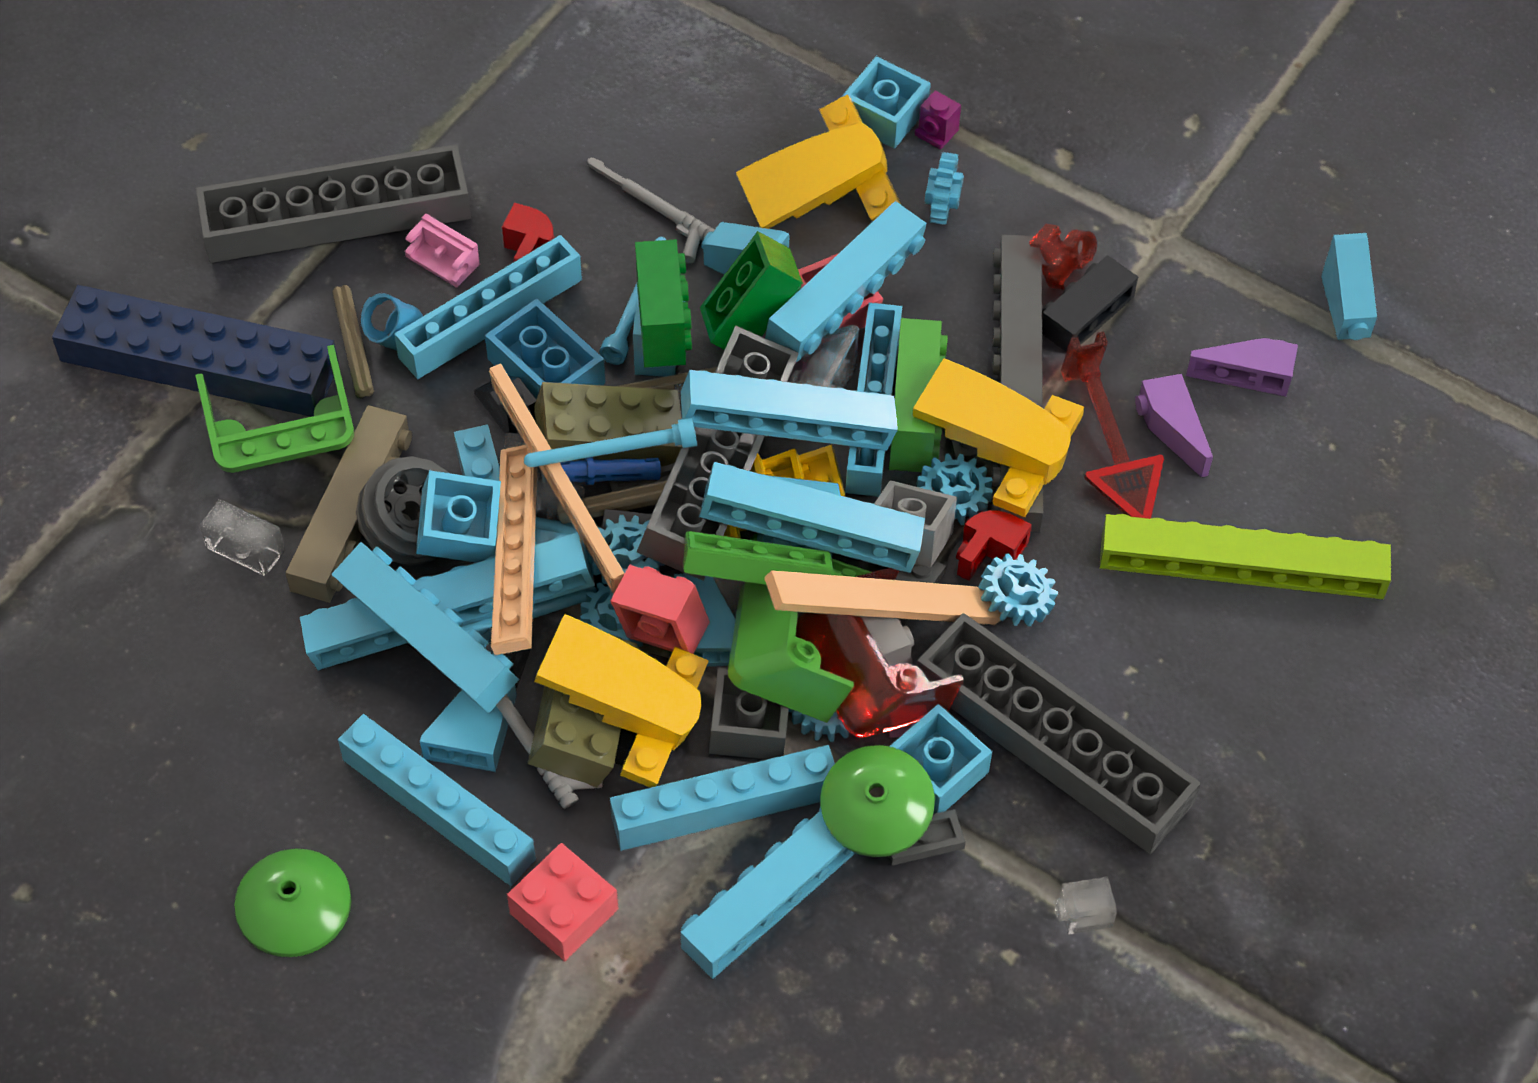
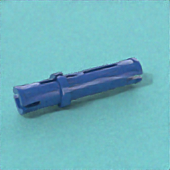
(612, 470)

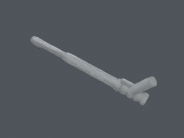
(686, 224)
(560, 785)

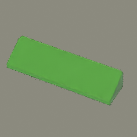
(748, 559)

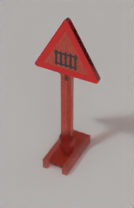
(1128, 483)

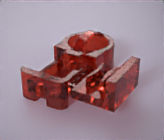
(1063, 255)

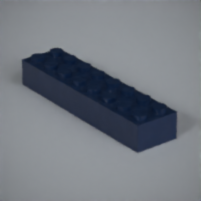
(176, 343)

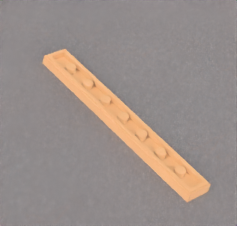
(557, 479)
(514, 553)
(877, 597)

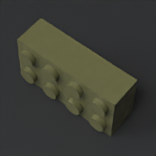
(594, 413)
(573, 739)

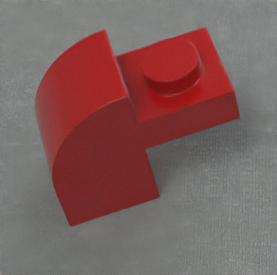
(526, 230)
(991, 535)

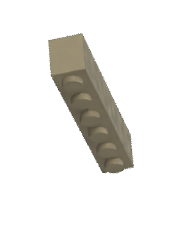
(335, 526)

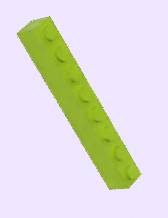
(1245, 556)

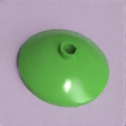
(883, 823)
(297, 921)

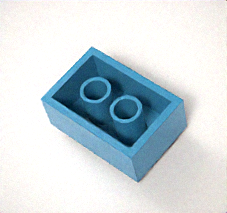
(543, 349)

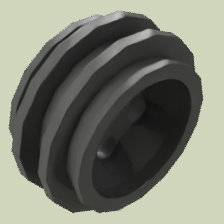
(392, 530)

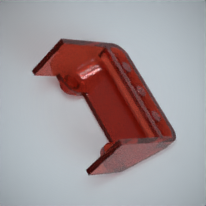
(881, 694)

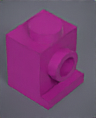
(938, 120)

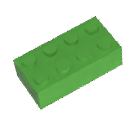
(918, 357)

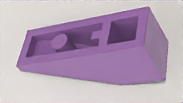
(1252, 364)
(1174, 420)

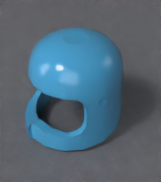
(398, 319)

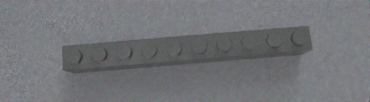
(1018, 335)

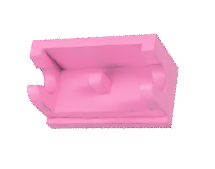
(442, 250)

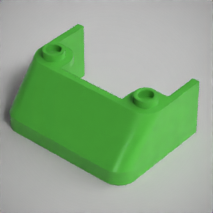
(244, 450)
(776, 663)

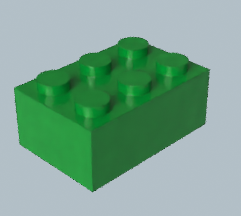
(751, 290)
(663, 303)

